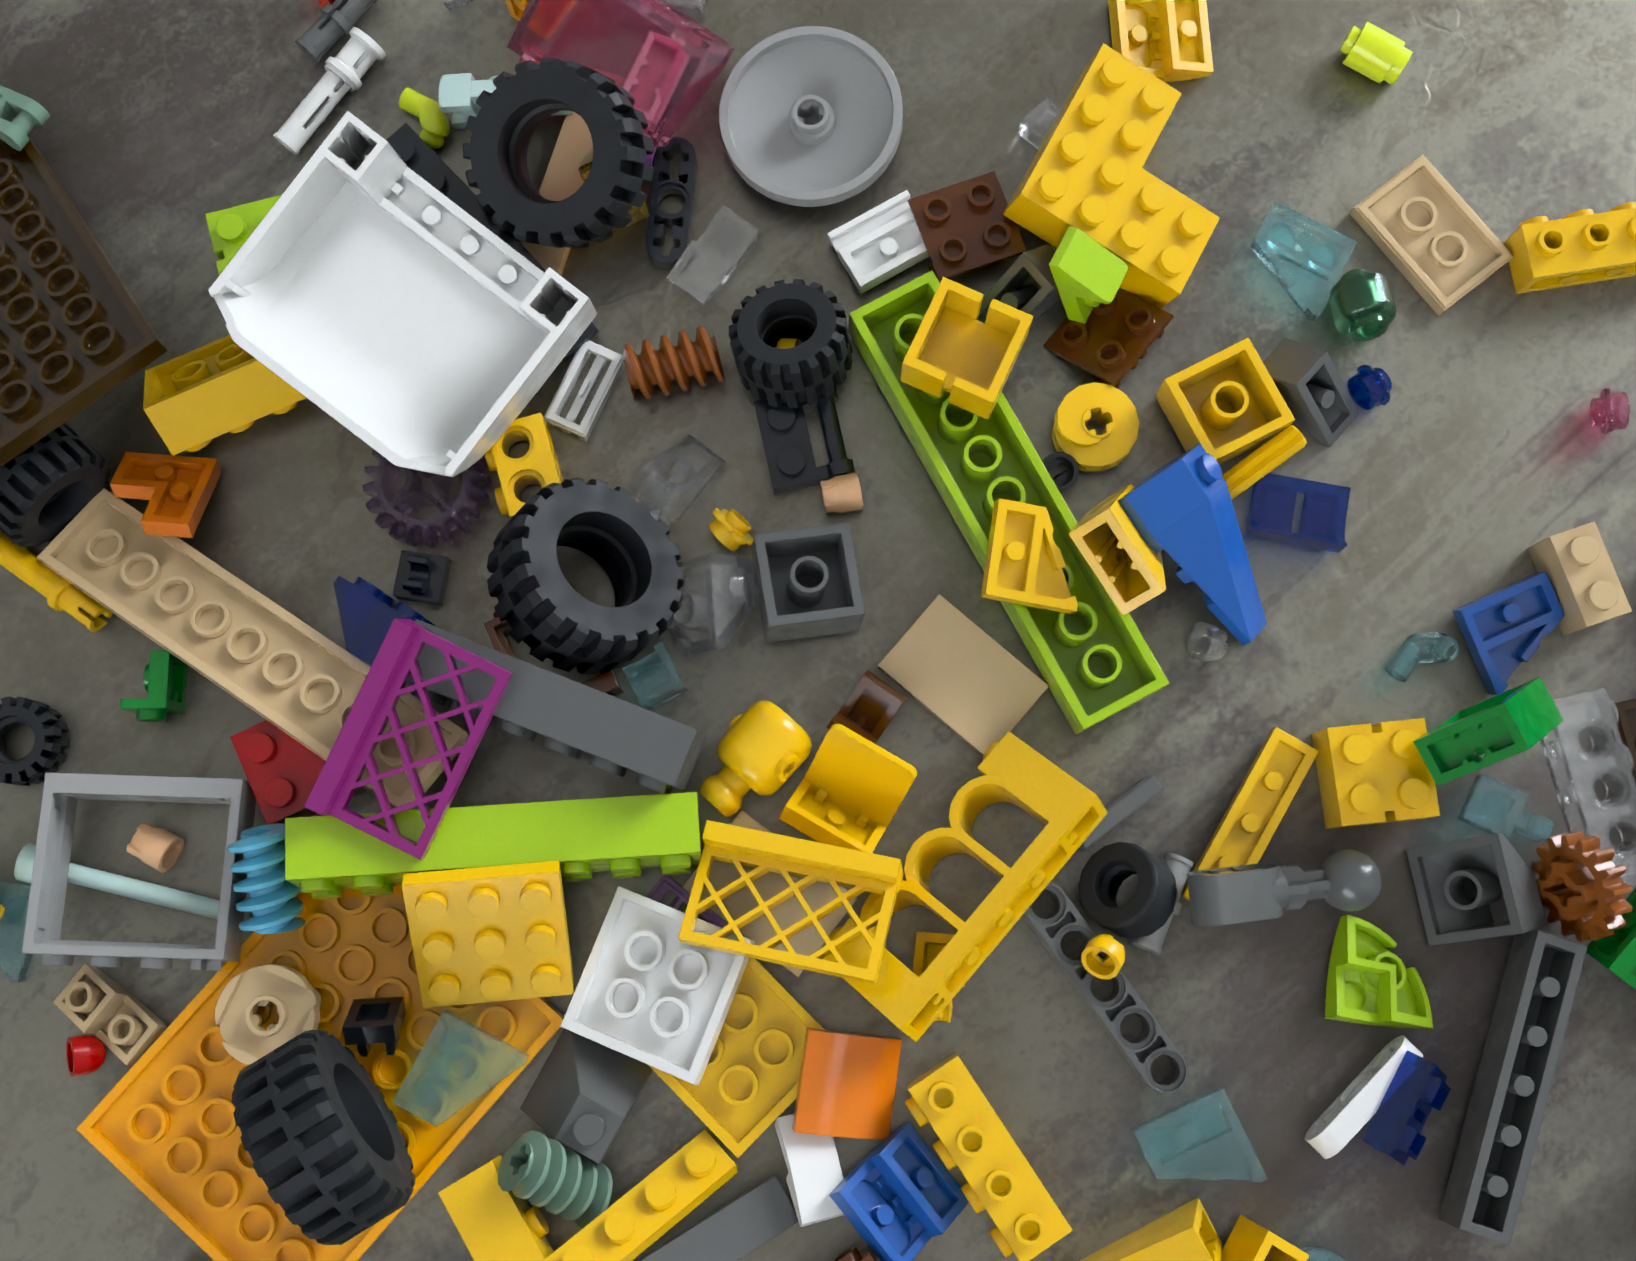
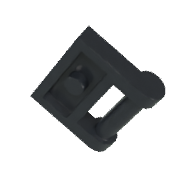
(790, 448)

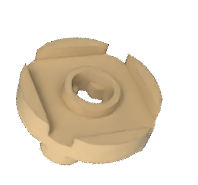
(238, 1003)

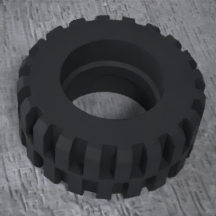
(502, 142)
(545, 606)
(322, 1138)

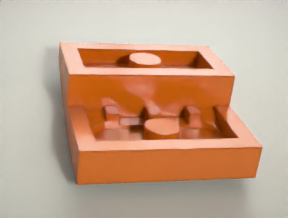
(847, 1084)

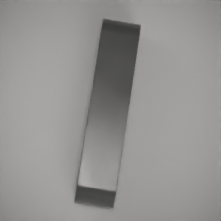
(1120, 1003)

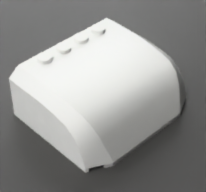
(396, 307)

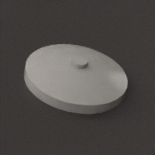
(811, 116)

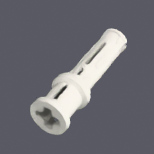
(341, 75)

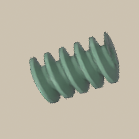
(555, 1178)

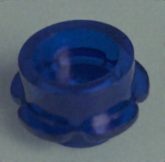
(1370, 387)

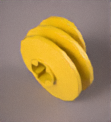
(1105, 407)

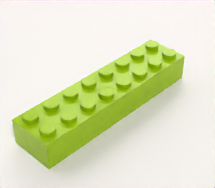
(580, 833)

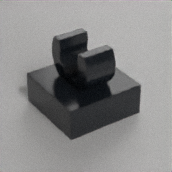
(422, 577)
(374, 1022)

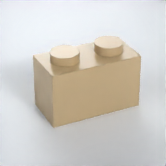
(1581, 577)

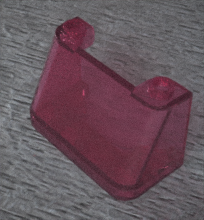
(641, 44)

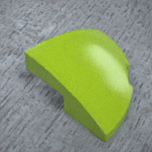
(1370, 982)

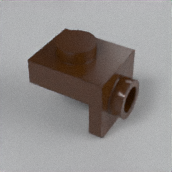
(869, 707)

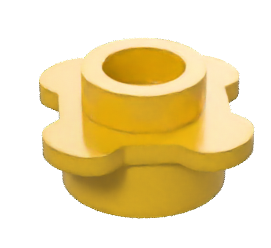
(731, 528)

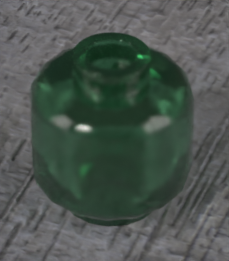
(1362, 305)

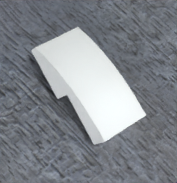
(812, 1172)

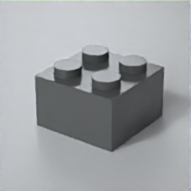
(807, 582)

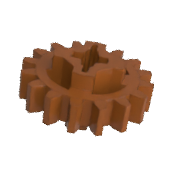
(1581, 886)

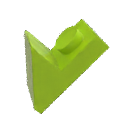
(1085, 274)

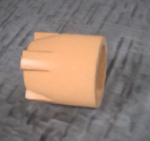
(842, 493)
(156, 847)

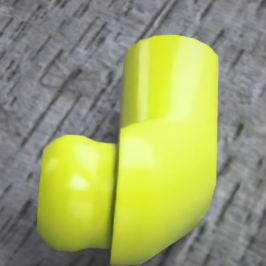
(432, 120)

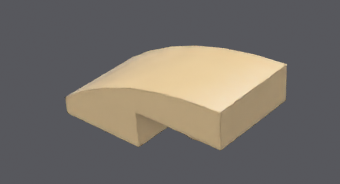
(110, 1013)

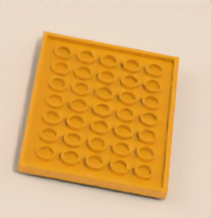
(173, 1111)

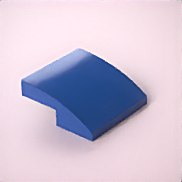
(899, 1196)

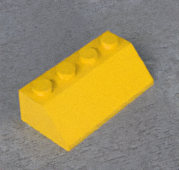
(211, 394)

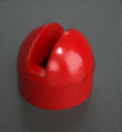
(84, 1054)

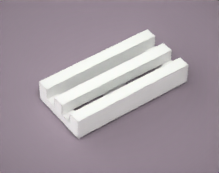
(595, 409)

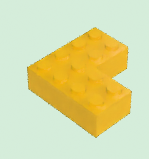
(1094, 179)

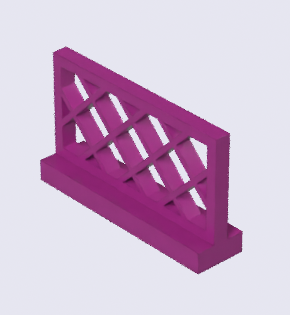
(369, 718)

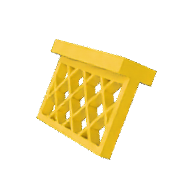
(799, 859)

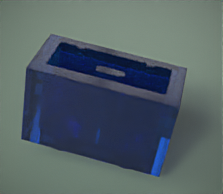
(367, 616)

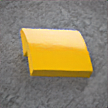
(1163, 36)

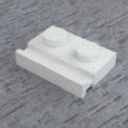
(879, 243)

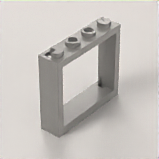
(53, 860)

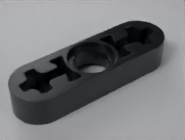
(662, 186)

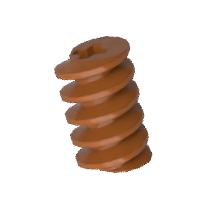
(672, 363)

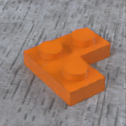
(174, 485)

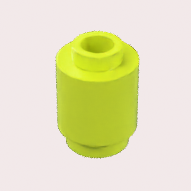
(1375, 53)

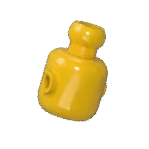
(758, 755)

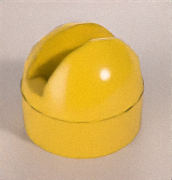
(1111, 964)

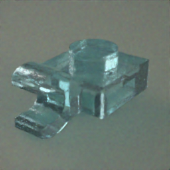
(1500, 809)

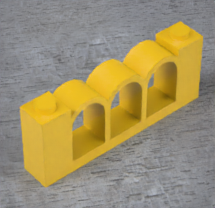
(1012, 775)

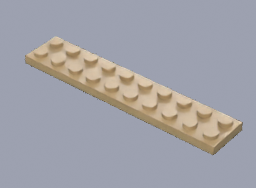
(233, 636)

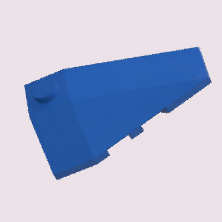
(1193, 519)

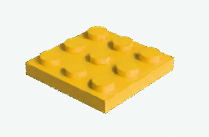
(489, 933)
(752, 1064)

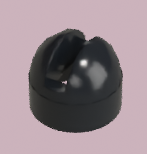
(1069, 476)

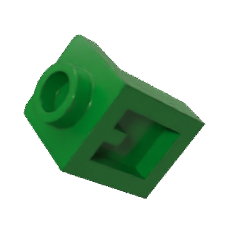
(166, 688)

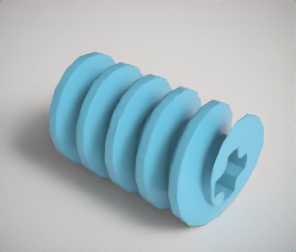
(271, 896)

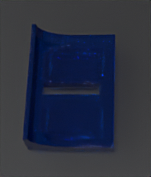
(1321, 516)
(1417, 1087)

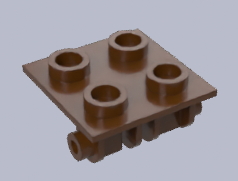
(966, 226)
(1111, 337)

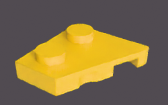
(1024, 560)

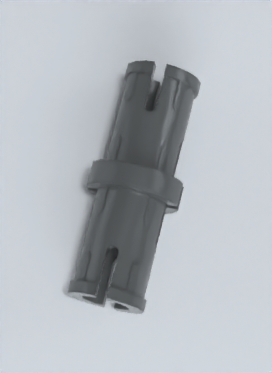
(331, 26)

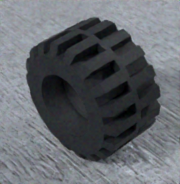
(799, 371)
(49, 486)

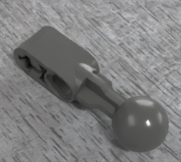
(1264, 890)

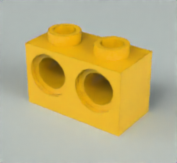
(535, 467)

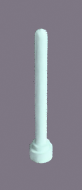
(125, 886)

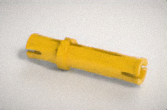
(59, 592)

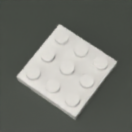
(652, 992)

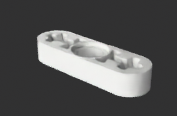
(1358, 1101)

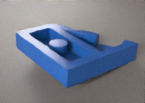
(1508, 627)

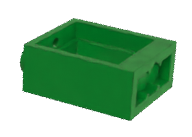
(1491, 727)

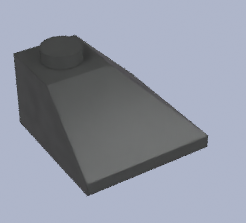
(1474, 890)
(585, 1094)

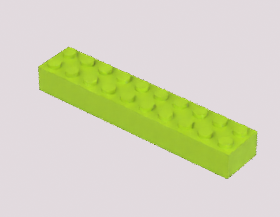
(1088, 657)

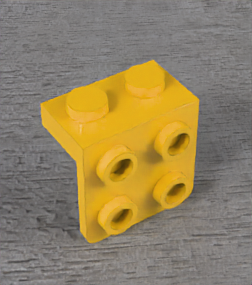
(849, 792)

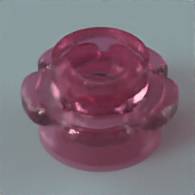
(1610, 411)

